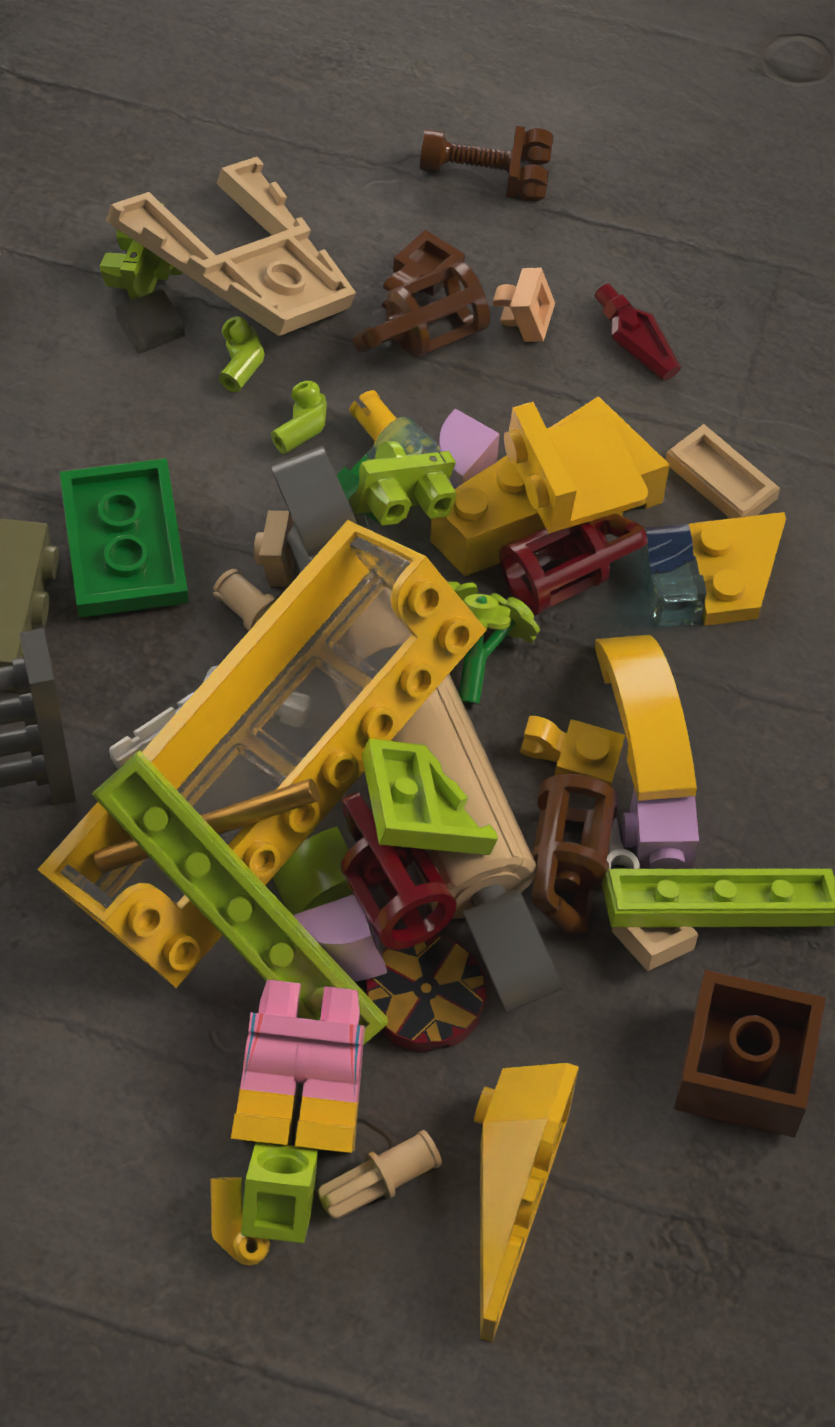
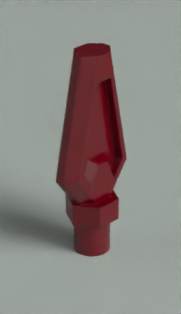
(637, 333)

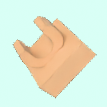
(527, 304)

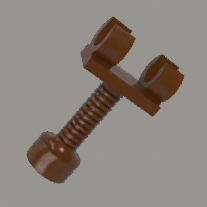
(525, 181)

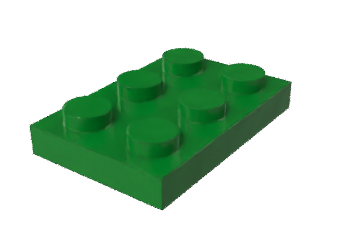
(123, 537)

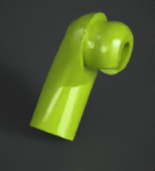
(245, 353)
(307, 420)

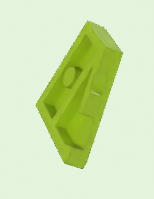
(418, 803)

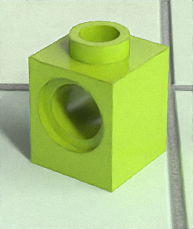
(279, 1192)

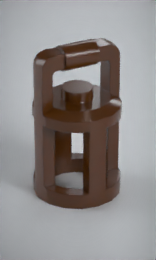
(409, 322)
(566, 864)

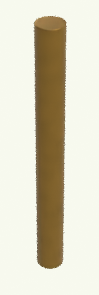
(221, 821)

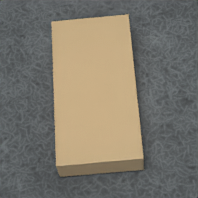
(721, 474)

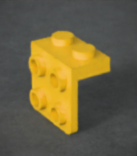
(573, 468)

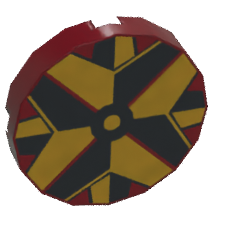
(429, 994)

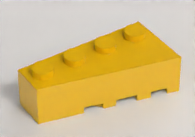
(496, 508)

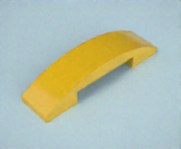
(651, 716)

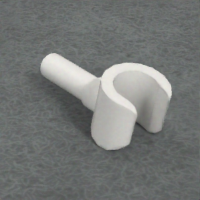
(617, 854)

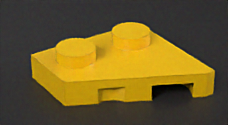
(736, 564)

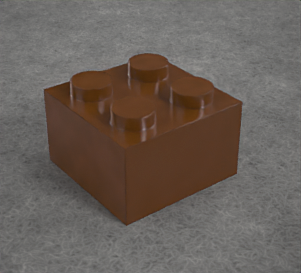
(750, 1053)

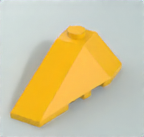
(517, 1149)

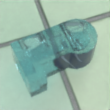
(672, 576)

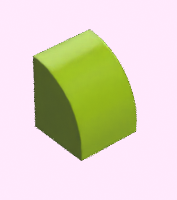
(314, 873)

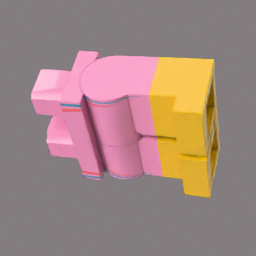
(301, 1051)

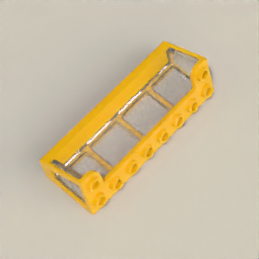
(295, 700)

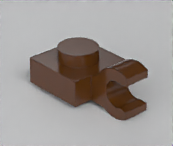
(420, 258)

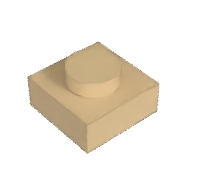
(273, 551)
(656, 944)

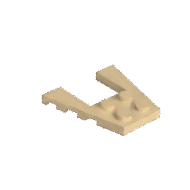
(271, 280)

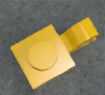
(580, 751)

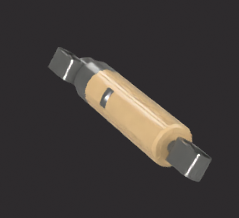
(482, 885)

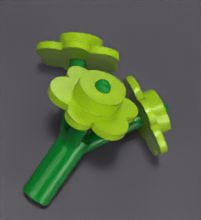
(493, 612)

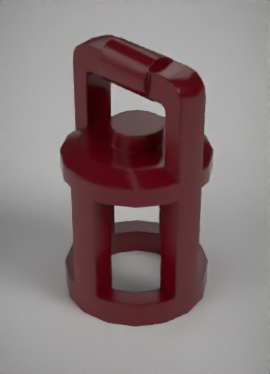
(585, 549)
(384, 865)

